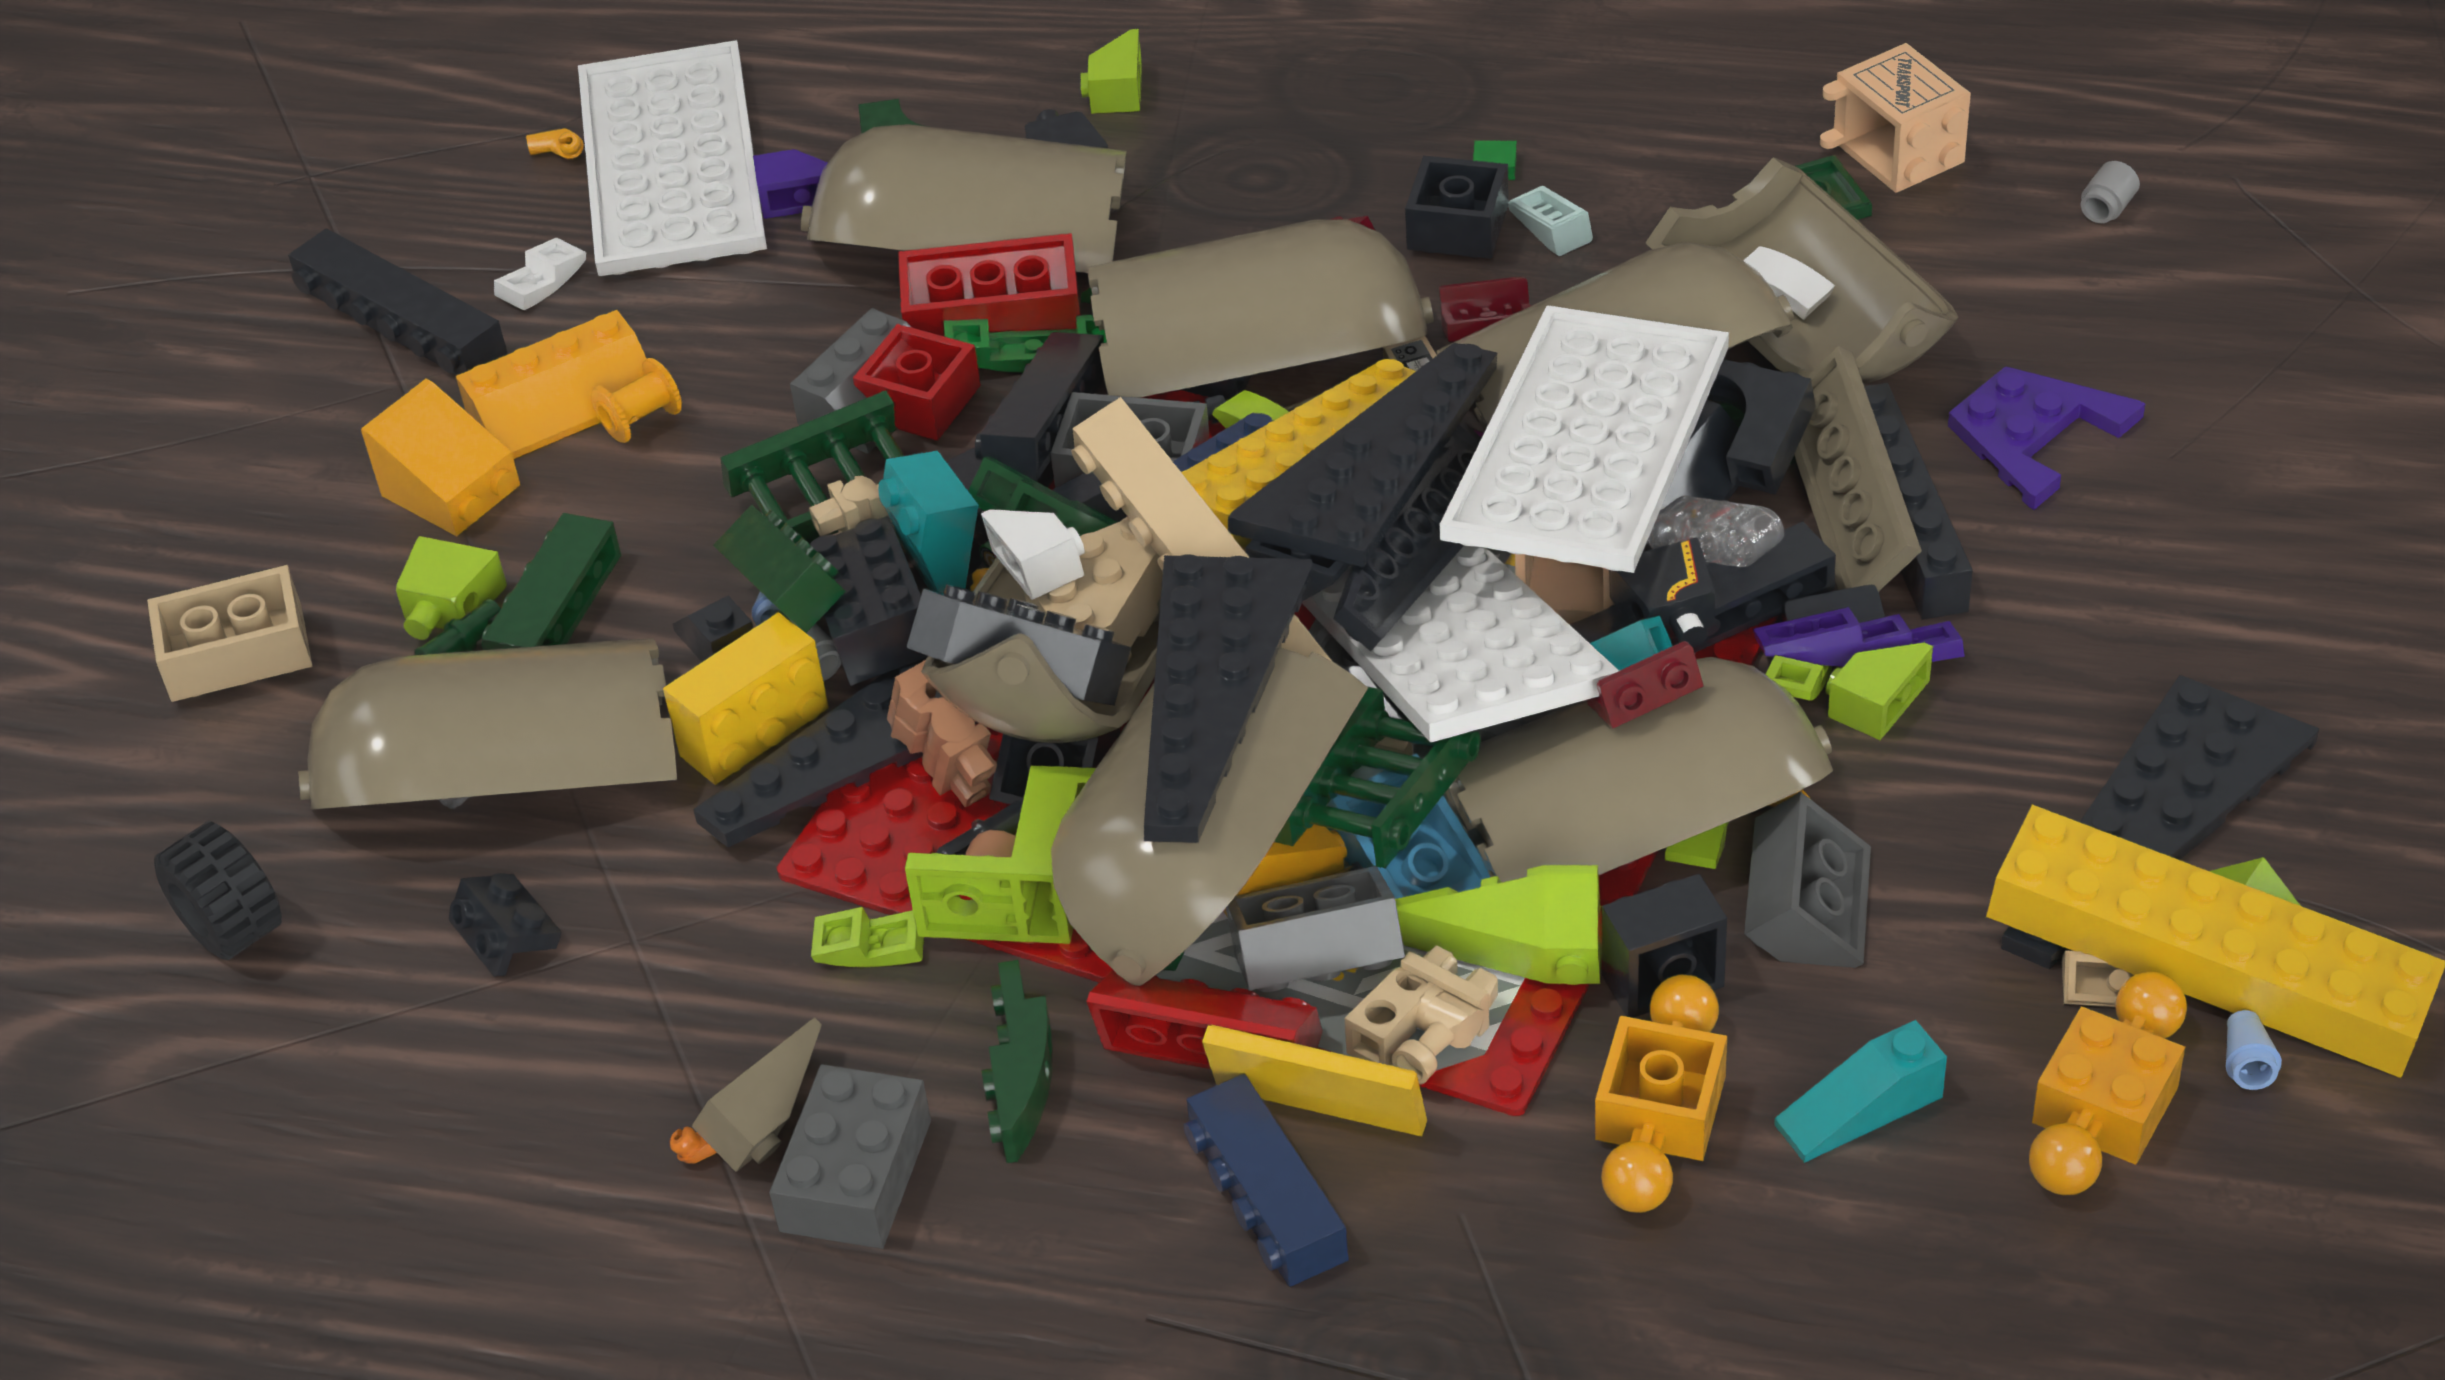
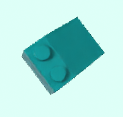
(931, 517)

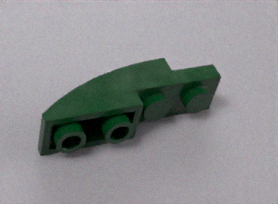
(1004, 488)
(1019, 1063)

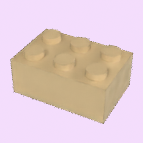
(229, 633)

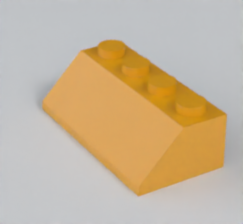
(548, 386)

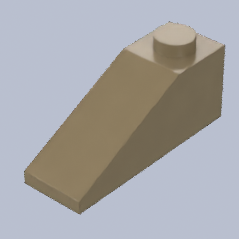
(754, 1107)

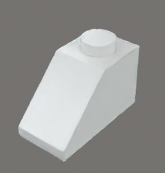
(1035, 549)

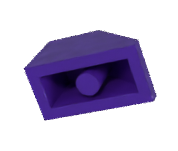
(786, 181)

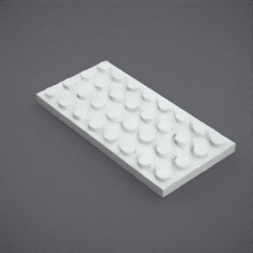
(669, 159)
(1586, 439)
(1473, 650)

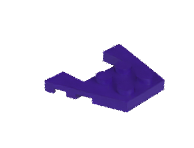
(2023, 412)

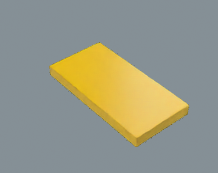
(1319, 1079)

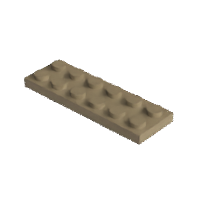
(1853, 479)

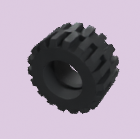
(218, 890)

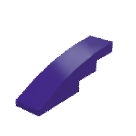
(1837, 635)

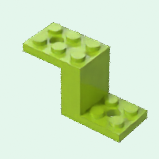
(1009, 894)

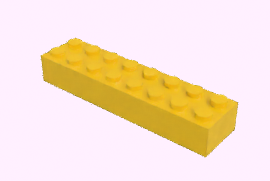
(1256, 460)
(2217, 939)

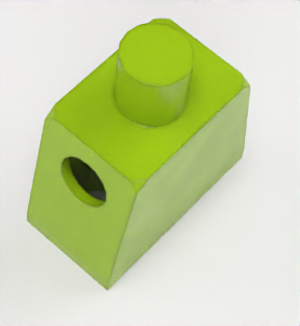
(446, 583)

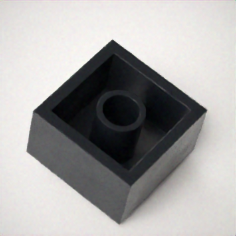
(1457, 207)
(1662, 936)

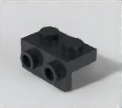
(500, 919)

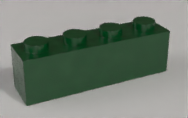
(781, 566)
(556, 585)

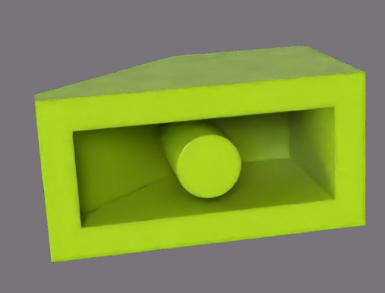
(1114, 76)
(1878, 687)

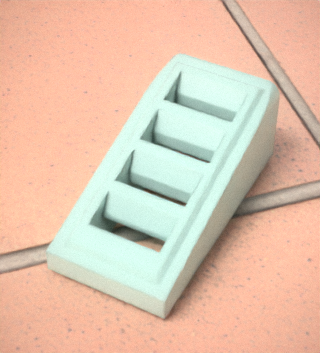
(1557, 224)

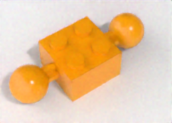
(2108, 1084)
(1660, 1092)

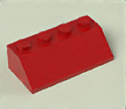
(1009, 282)
(1171, 1017)

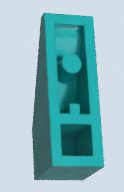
(1866, 1092)

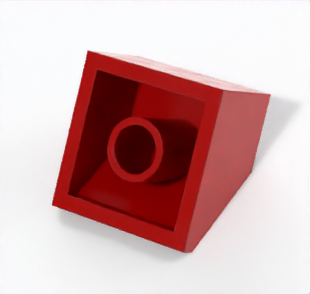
(924, 376)

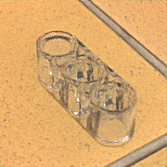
(1726, 530)

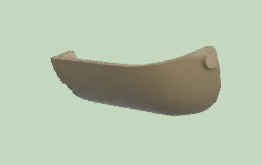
(959, 187)
(1668, 285)
(1877, 301)
(1252, 305)
(1019, 693)
(491, 725)
(1607, 796)
(1153, 899)

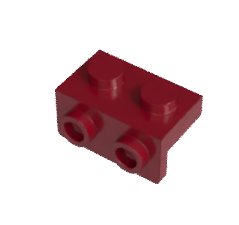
(1480, 304)
(1647, 685)

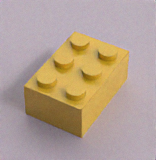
(746, 698)

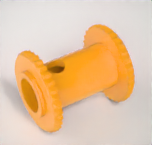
(636, 400)

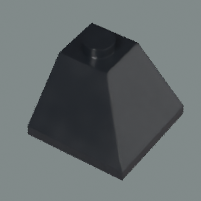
(1019, 755)

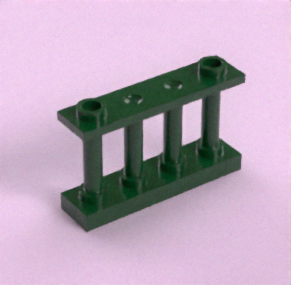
(806, 445)
(1404, 806)

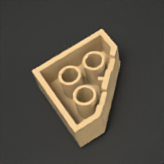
(1117, 586)

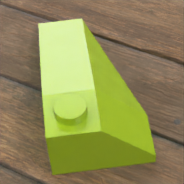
(1526, 927)

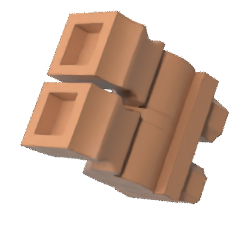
(949, 740)

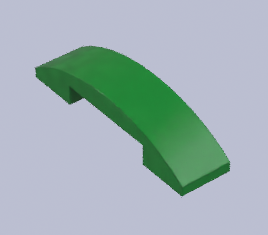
(1010, 349)

